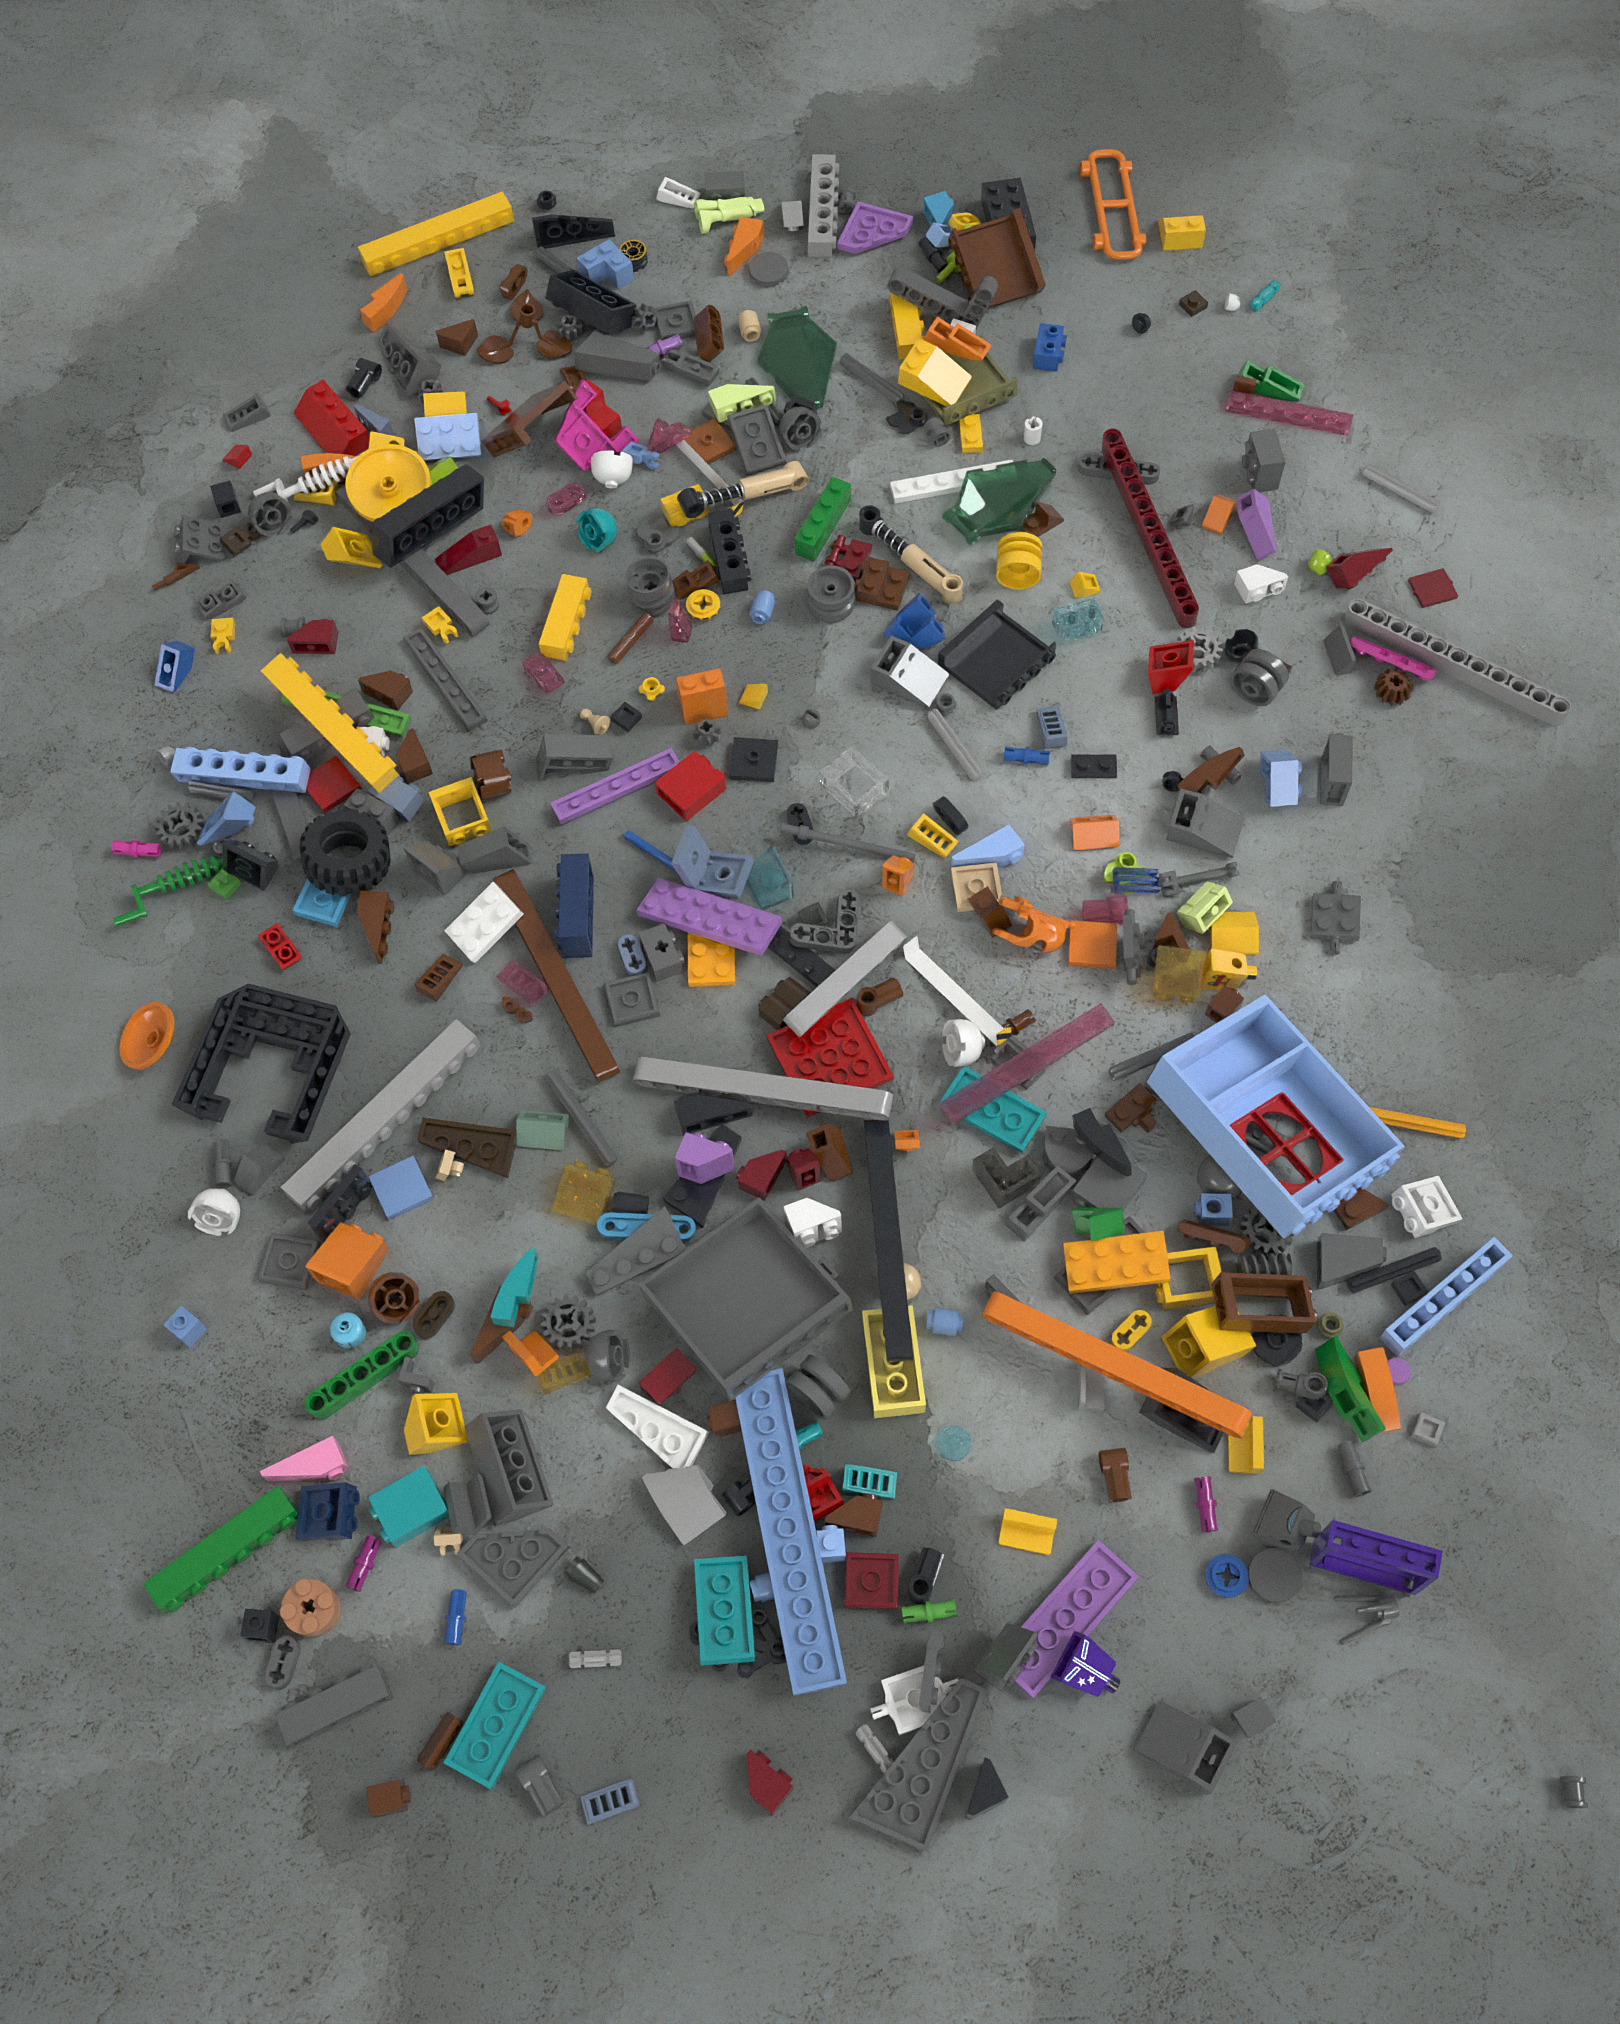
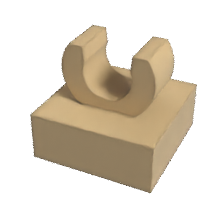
(448, 1166)
(445, 1536)

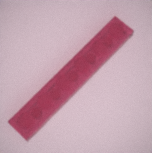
(1289, 412)

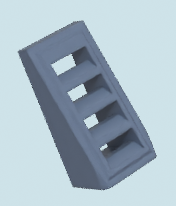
(373, 421)
(1055, 740)
(634, 1800)

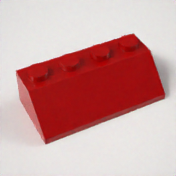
(331, 421)

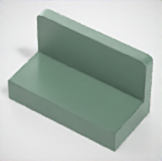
(541, 1130)

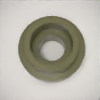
(1335, 1320)

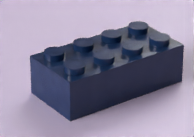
(575, 905)

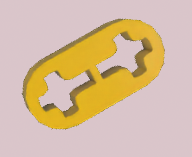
(1127, 1327)

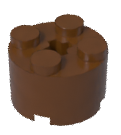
(489, 774)

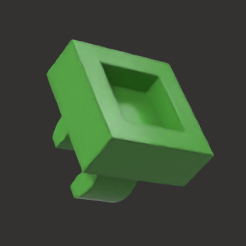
(224, 884)

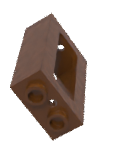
(1291, 1287)

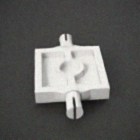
(903, 1699)

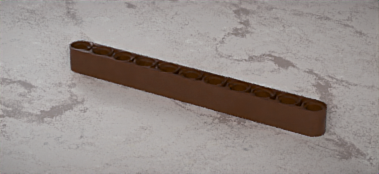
(559, 980)

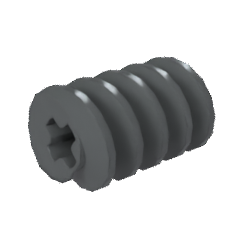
(1271, 1265)

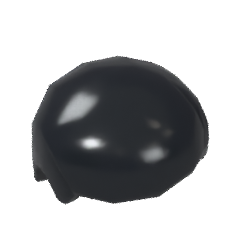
(1240, 644)

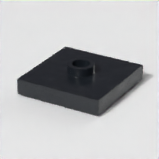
(753, 759)

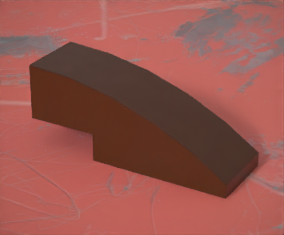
(1212, 771)

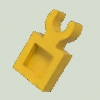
(439, 623)
(222, 632)

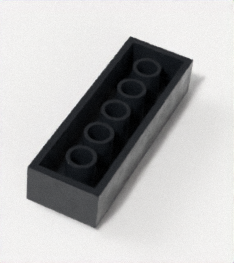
(427, 515)

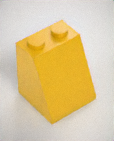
(1201, 1346)

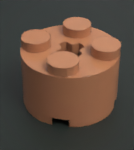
(296, 1603)

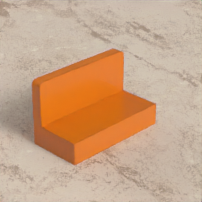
(1095, 832)
(532, 1351)

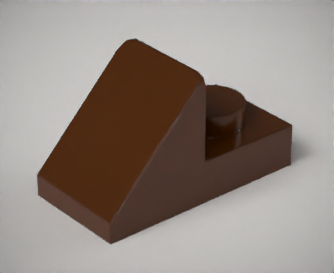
(1042, 520)
(989, 910)
(1170, 934)

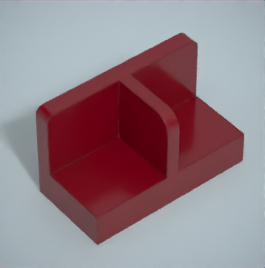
(667, 1376)

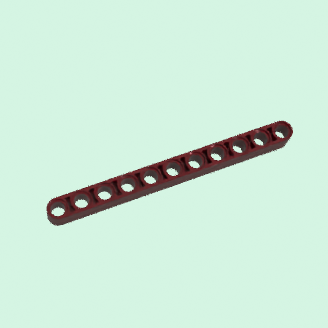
(1128, 481)

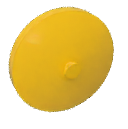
(385, 479)

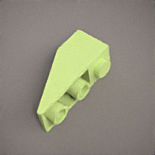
(738, 398)

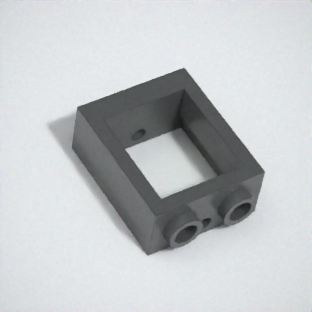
(1336, 769)

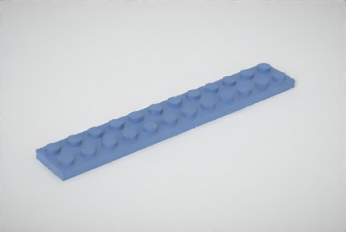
(790, 1537)

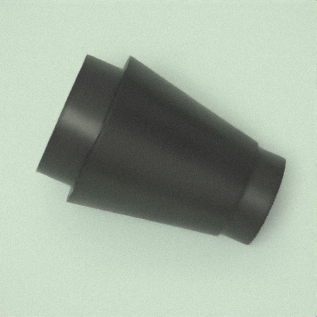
(584, 1575)

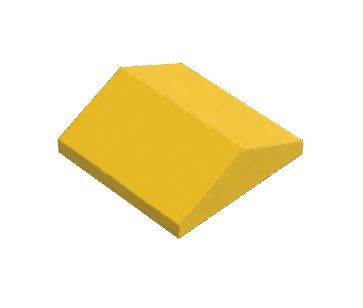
(1236, 933)

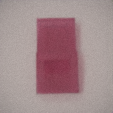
(543, 672)

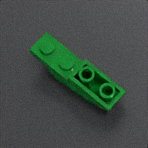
(1346, 1390)

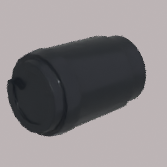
(630, 1203)

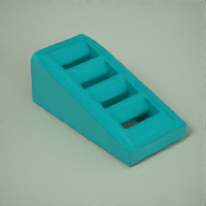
(870, 1472)

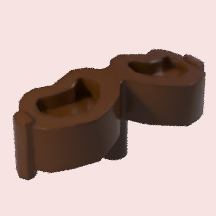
(512, 1007)

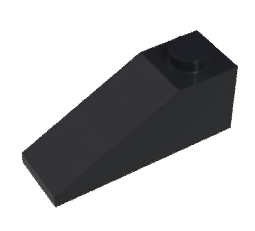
(704, 1112)

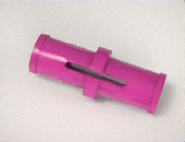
(136, 848)

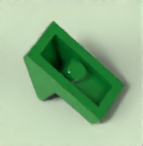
(1098, 1222)

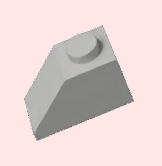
(792, 215)

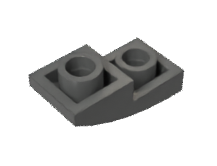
(216, 603)

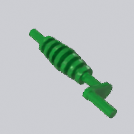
(170, 880)

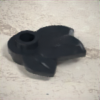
(907, 417)

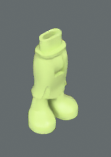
(725, 210)

